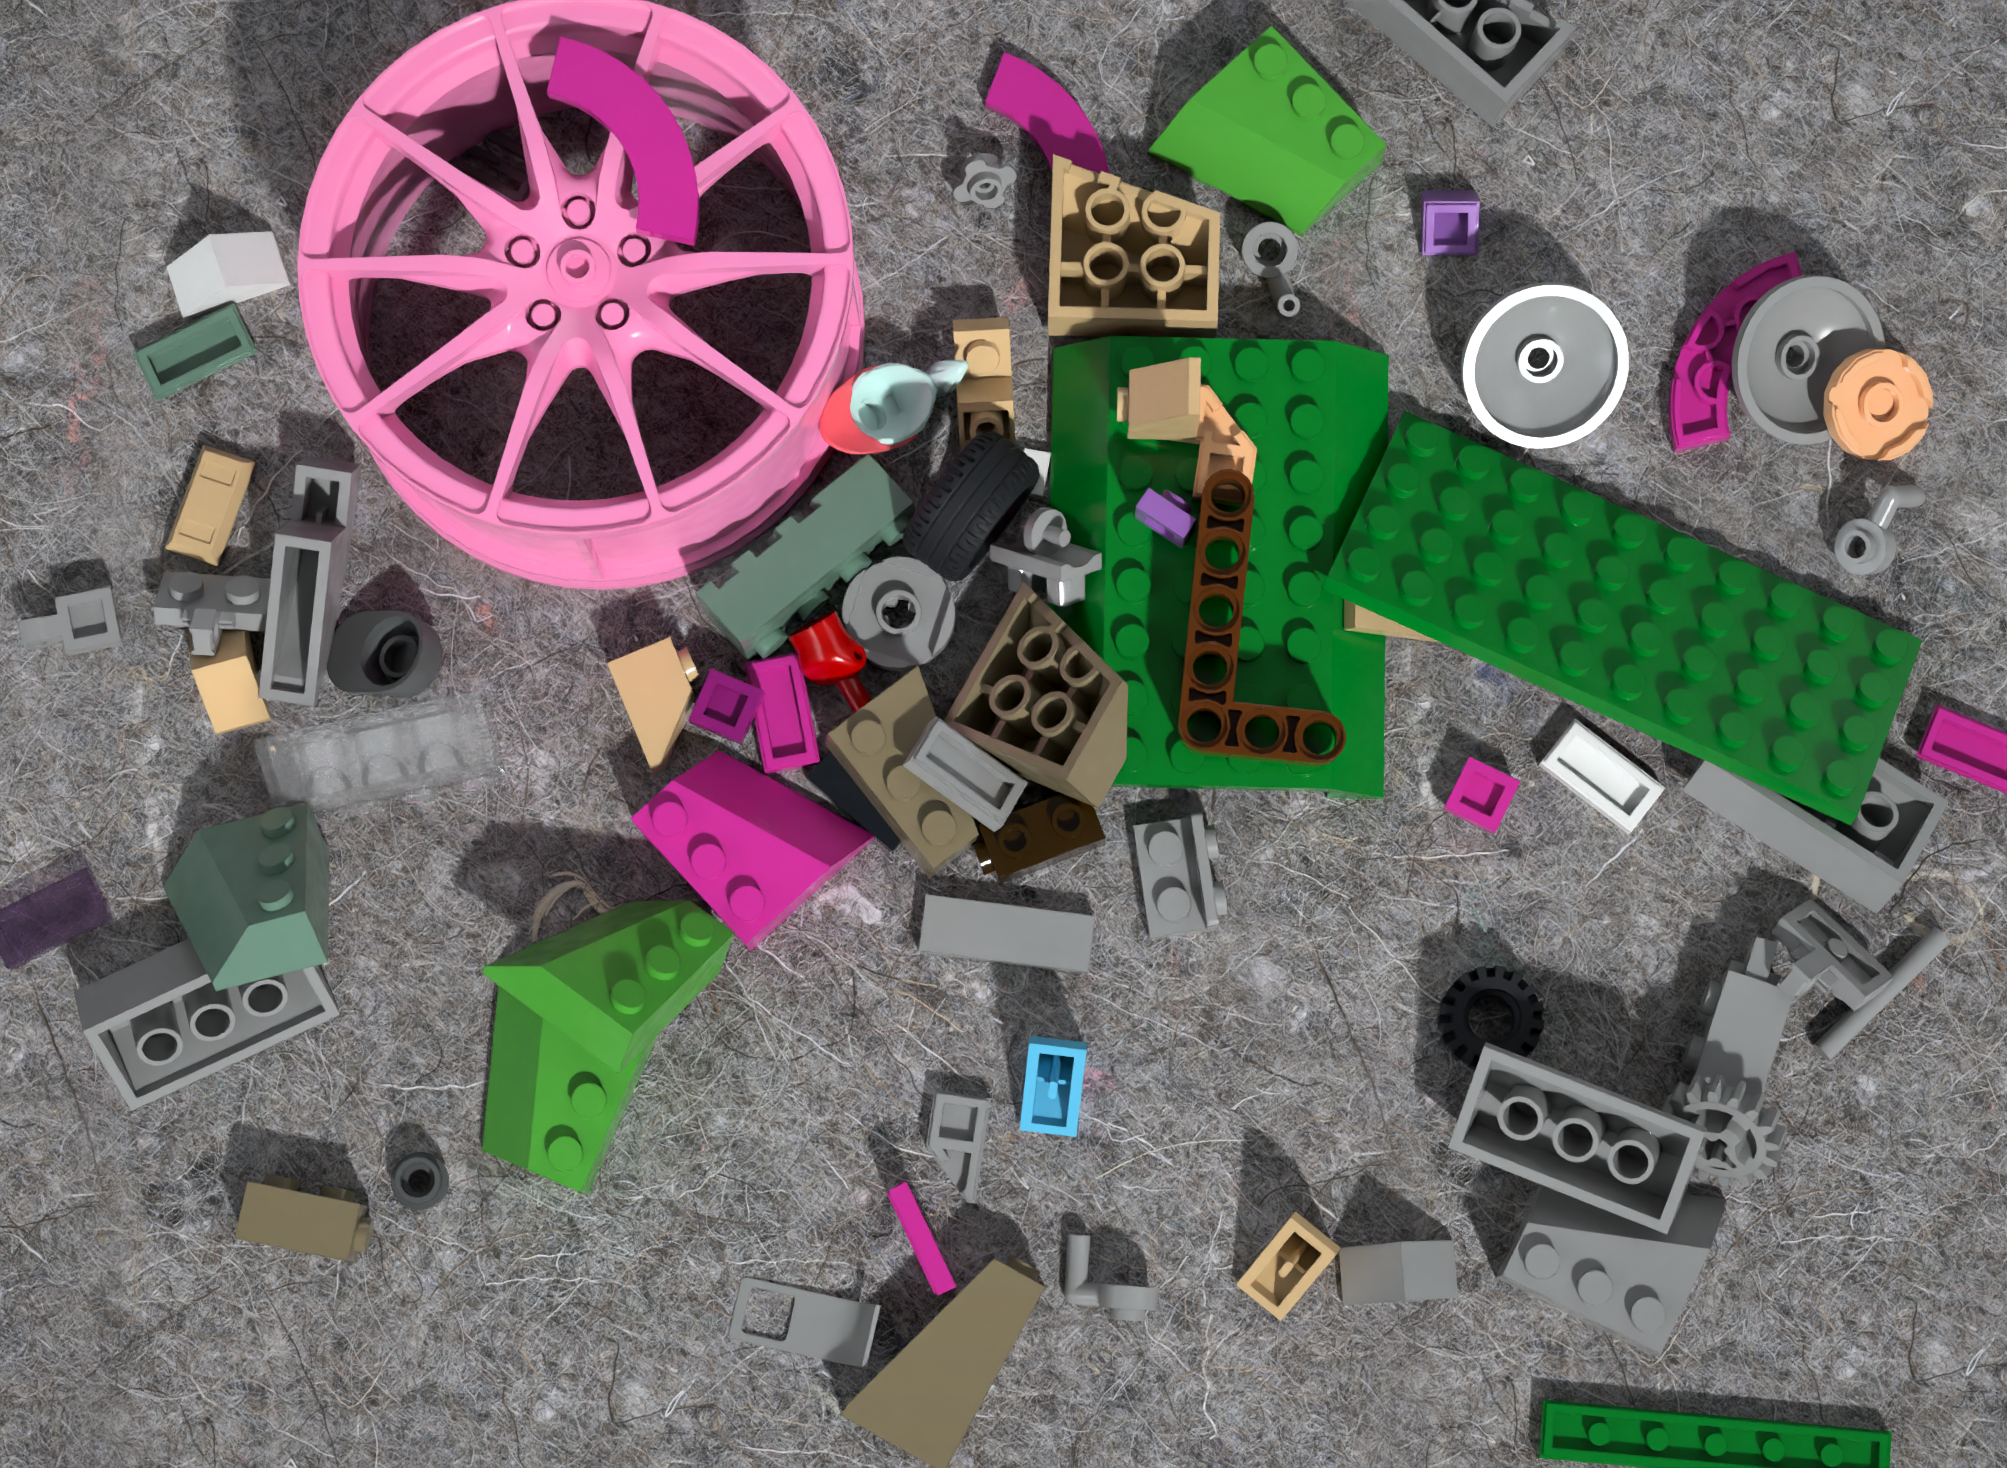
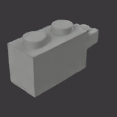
(1742, 1022)

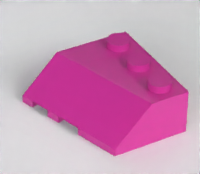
(747, 843)

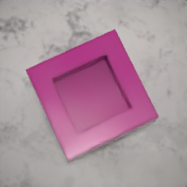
(1481, 795)

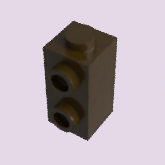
(1038, 838)

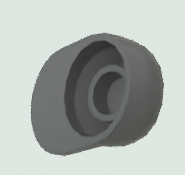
(384, 654)

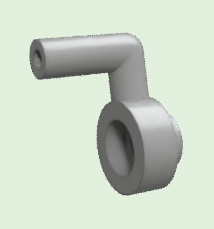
(1276, 269)
(1875, 531)
(1125, 1300)

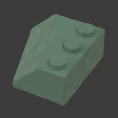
(255, 896)

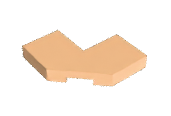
(1221, 448)

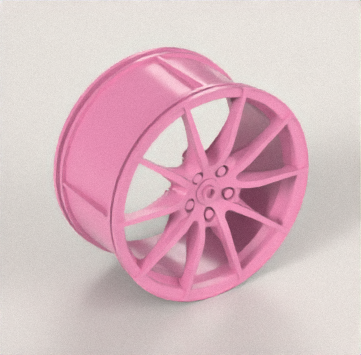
(576, 285)

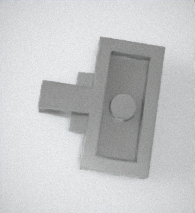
(210, 605)
(1827, 958)

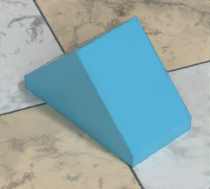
(1053, 1086)

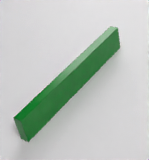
(1701, 1440)

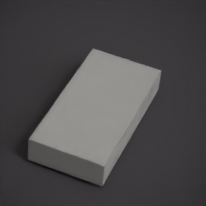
(965, 774)

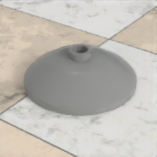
(1824, 326)
(1565, 390)

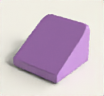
(1449, 222)

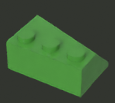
(618, 974)

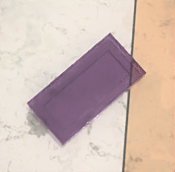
(51, 918)

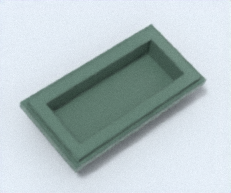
(195, 352)

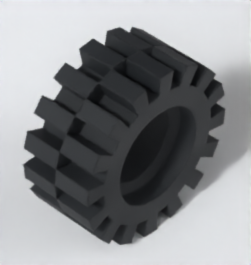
(1494, 983)

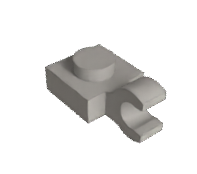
(82, 621)

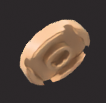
(1877, 404)

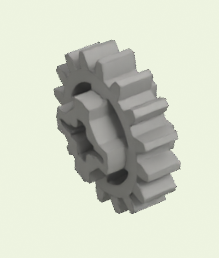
(1740, 1132)

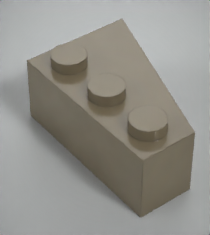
(872, 751)

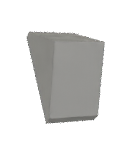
(1398, 1272)

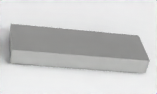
(1007, 934)

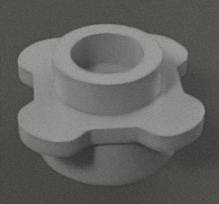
(983, 180)

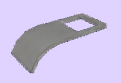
(818, 1327)

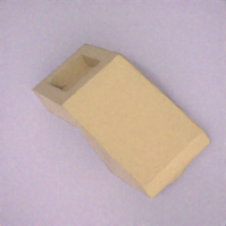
(987, 387)

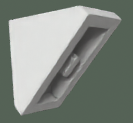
(226, 271)

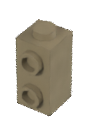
(303, 1221)

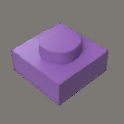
(1167, 516)

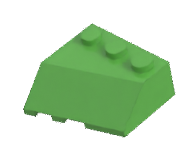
(1272, 136)
(551, 1098)

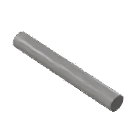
(1904, 972)

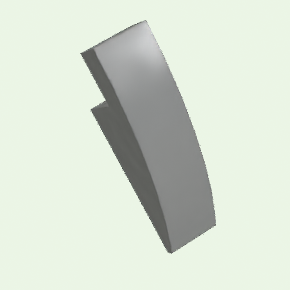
(308, 580)

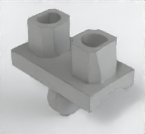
(1047, 554)

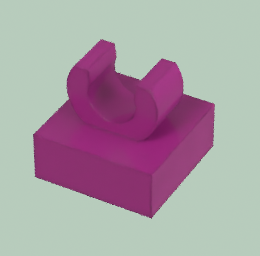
(726, 706)

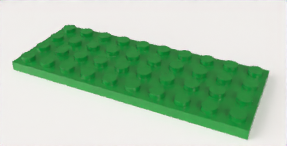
(1625, 617)

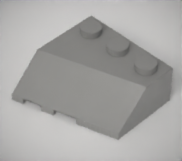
(1610, 1267)

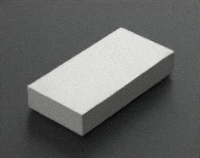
(1602, 776)

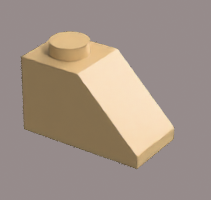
(1162, 401)
(656, 696)

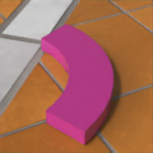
(1045, 114)
(645, 130)
(1705, 360)

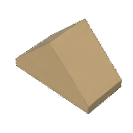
(230, 683)
(1288, 1266)

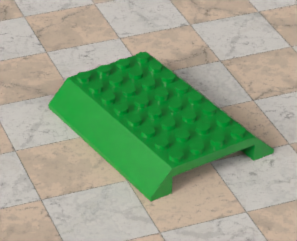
(1319, 439)

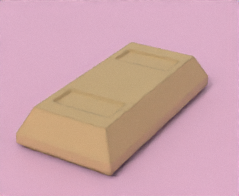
(210, 505)

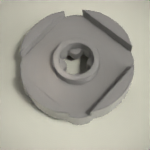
(928, 600)

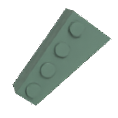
(807, 559)

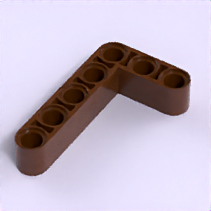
(1224, 643)

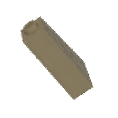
(943, 1375)

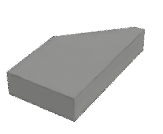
(958, 1138)

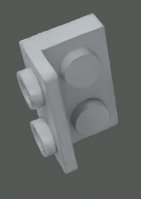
(1178, 876)

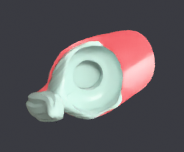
(885, 405)

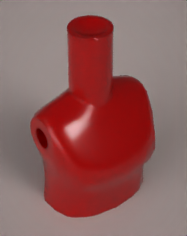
(831, 657)

